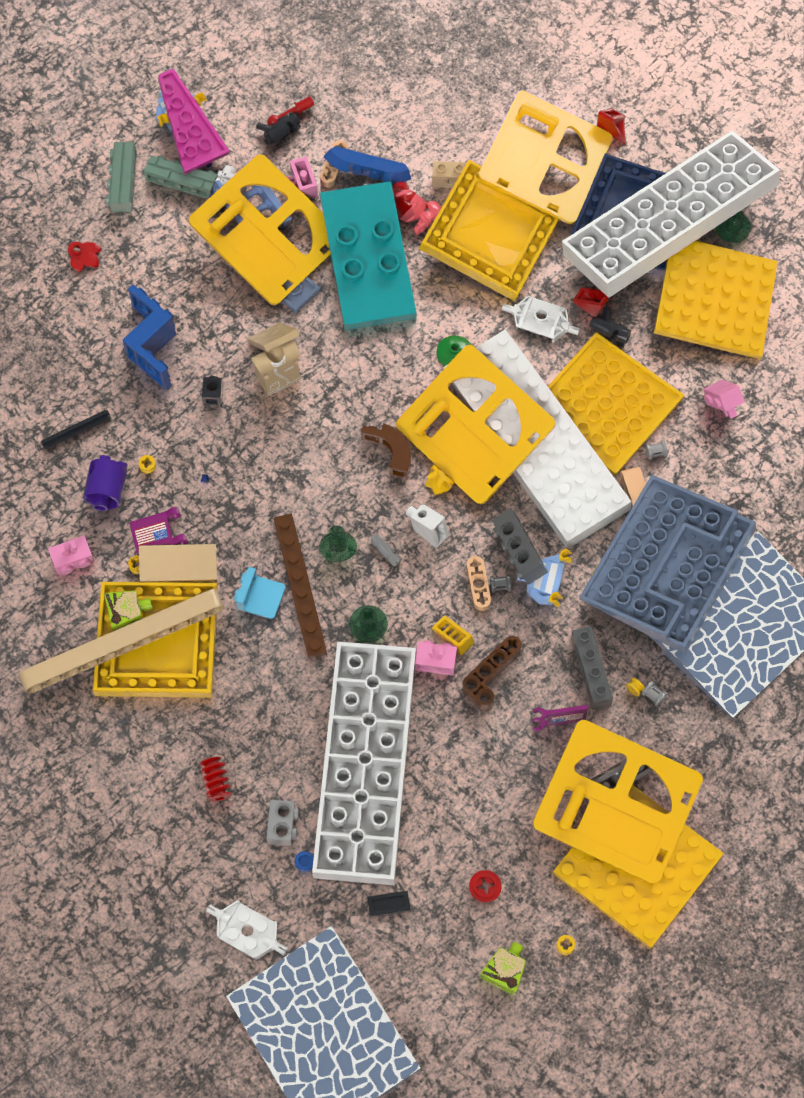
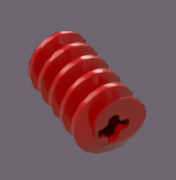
(213, 779)

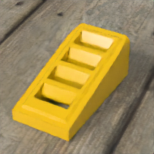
(462, 643)

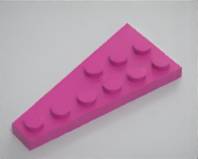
(192, 131)

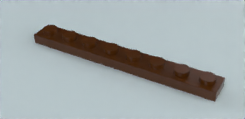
(300, 586)

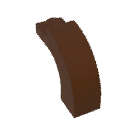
(395, 443)

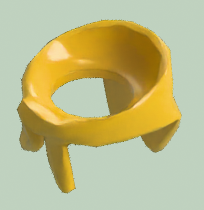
(438, 481)

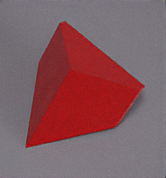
(612, 122)
(590, 300)

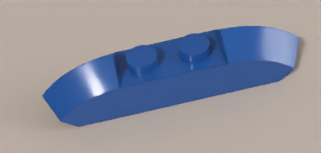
(367, 165)

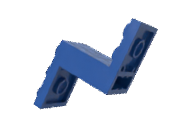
(149, 336)

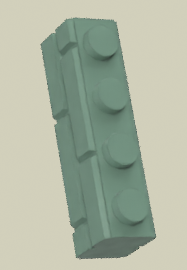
(172, 176)
(122, 177)

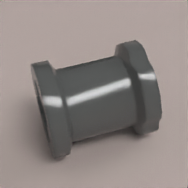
(500, 583)

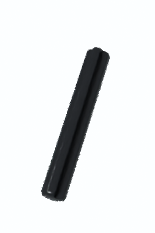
(75, 429)

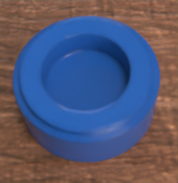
(304, 861)

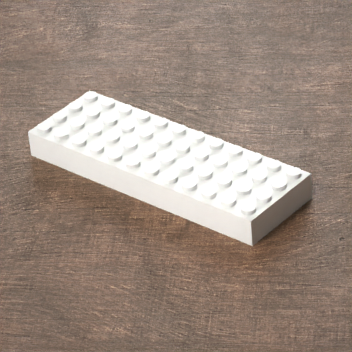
(670, 213)
(564, 470)
(364, 764)

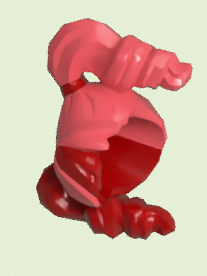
(412, 207)

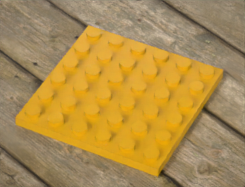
(717, 298)
(613, 400)
(631, 902)

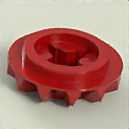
(490, 879)

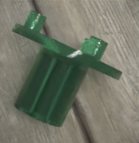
(734, 229)
(337, 545)
(368, 623)

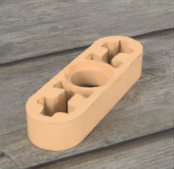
(327, 168)
(482, 576)

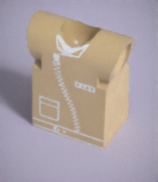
(277, 367)

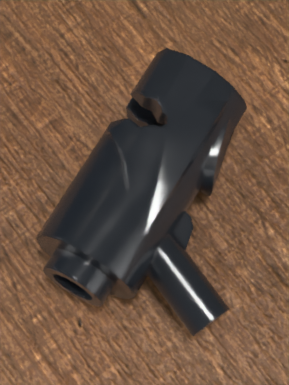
(279, 131)
(609, 329)

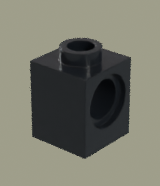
(212, 398)

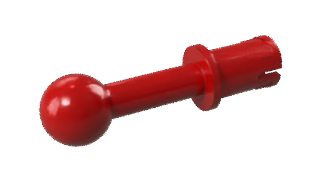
(299, 107)

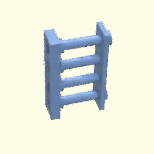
(269, 199)

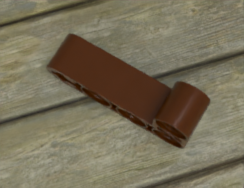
(488, 664)

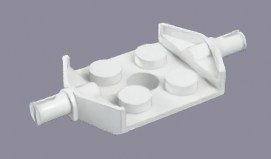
(552, 326)
(236, 917)

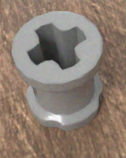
(656, 450)
(654, 693)

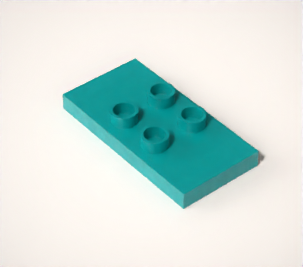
(368, 255)

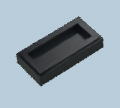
(389, 904)

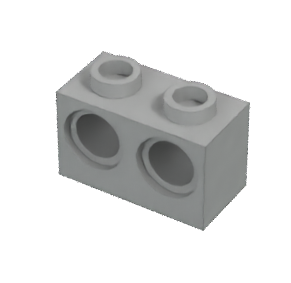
(277, 822)

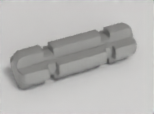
(385, 550)

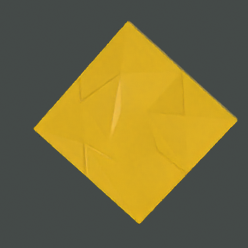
(488, 233)
(168, 666)

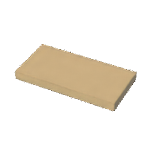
(273, 337)
(178, 563)

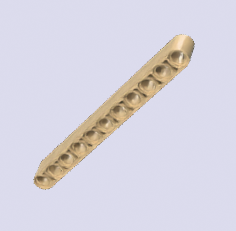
(121, 641)

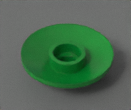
(444, 349)

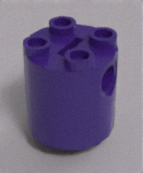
(105, 483)

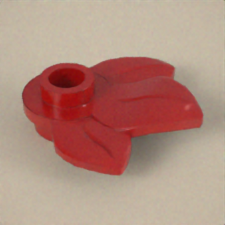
(86, 255)

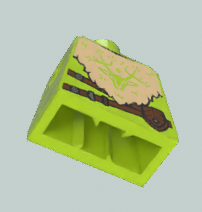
(125, 608)
(505, 969)

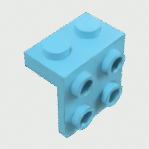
(259, 595)

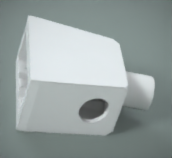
(428, 524)

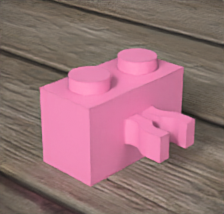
(303, 177)
(724, 396)
(71, 555)
(435, 657)

